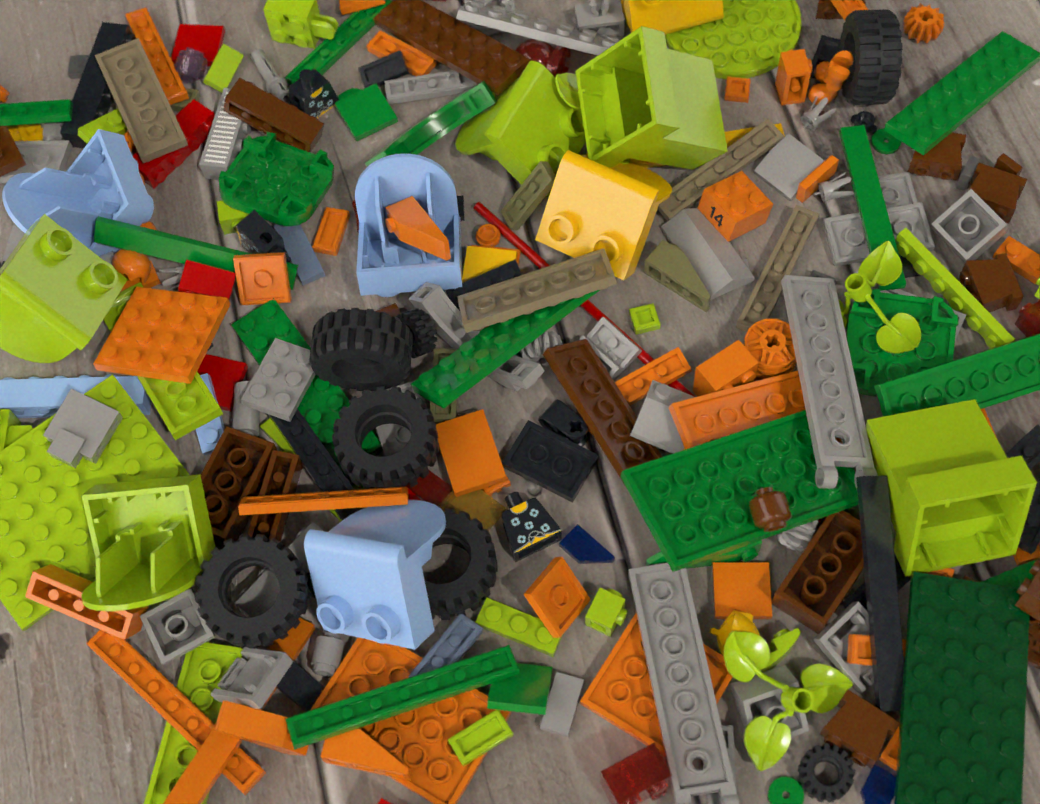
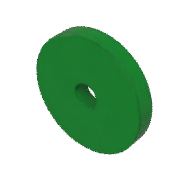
(885, 147)
(788, 785)

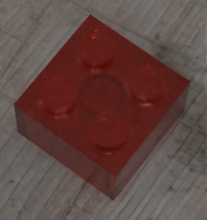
(637, 777)

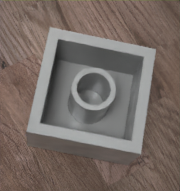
(969, 227)

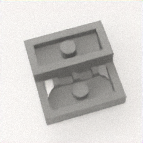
(787, 166)
(612, 347)

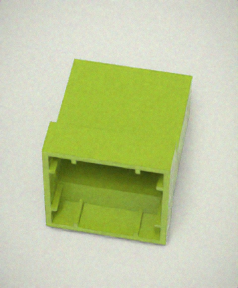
(650, 104)
(949, 487)

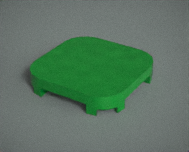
(276, 180)
(875, 365)

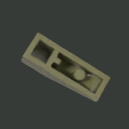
(673, 270)

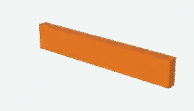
(159, 58)
(323, 500)

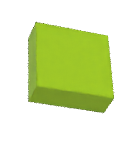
(644, 318)

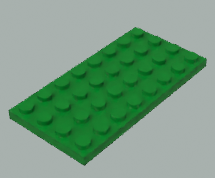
(702, 494)

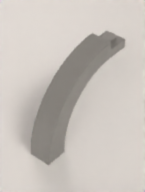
(448, 322)

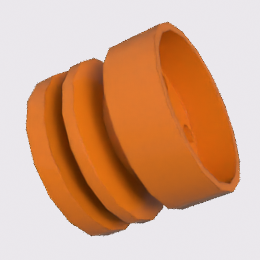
(772, 347)

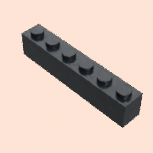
(93, 93)

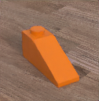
(416, 228)
(256, 727)
(362, 753)

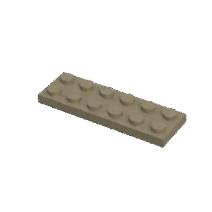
(141, 100)
(536, 290)

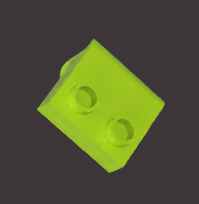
(525, 125)
(53, 294)
(146, 540)

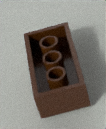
(231, 473)
(823, 573)

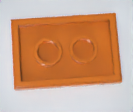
(470, 453)

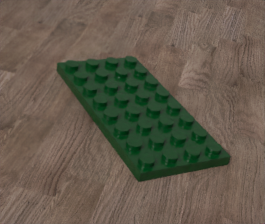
(962, 694)

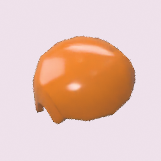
(132, 264)

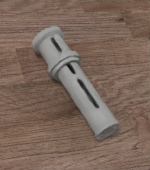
(275, 83)

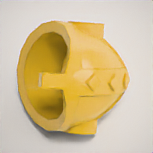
(734, 622)

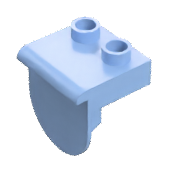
(98, 183)
(384, 261)
(372, 573)

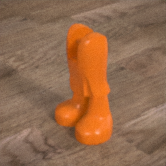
(831, 76)

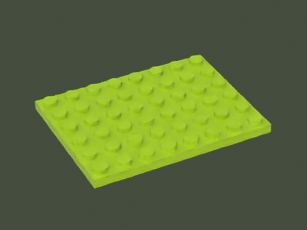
(43, 501)

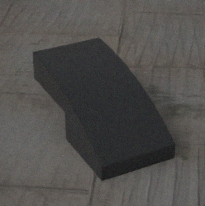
(825, 51)

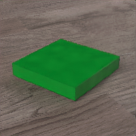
(366, 112)
(523, 692)

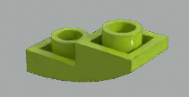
(781, 646)

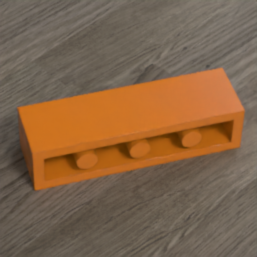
(63, 593)

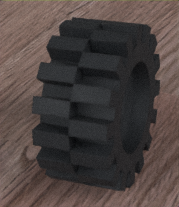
(421, 330)
(838, 760)

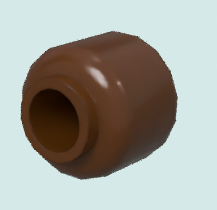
(770, 509)

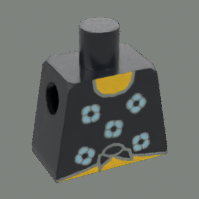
(312, 93)
(259, 237)
(528, 526)

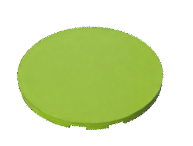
(745, 39)

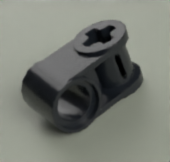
(563, 421)

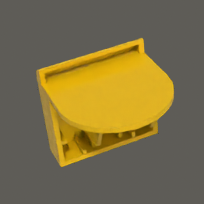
(670, 15)
(602, 209)

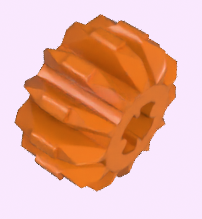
(923, 23)

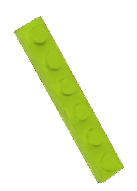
(952, 290)

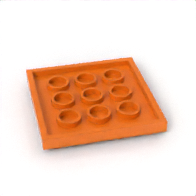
(162, 334)
(624, 690)

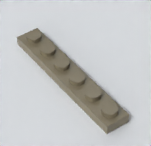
(737, 158)
(779, 264)

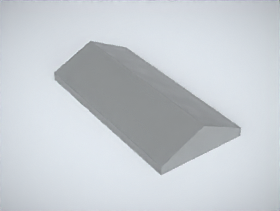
(708, 252)

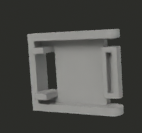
(837, 648)
(254, 680)

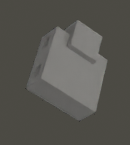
(81, 429)

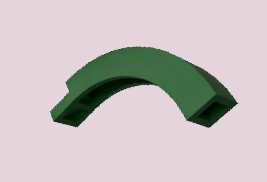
(439, 122)

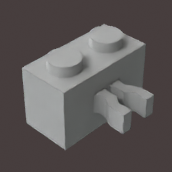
(602, 17)

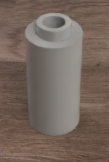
(244, 418)

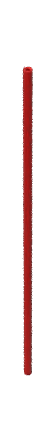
(588, 306)

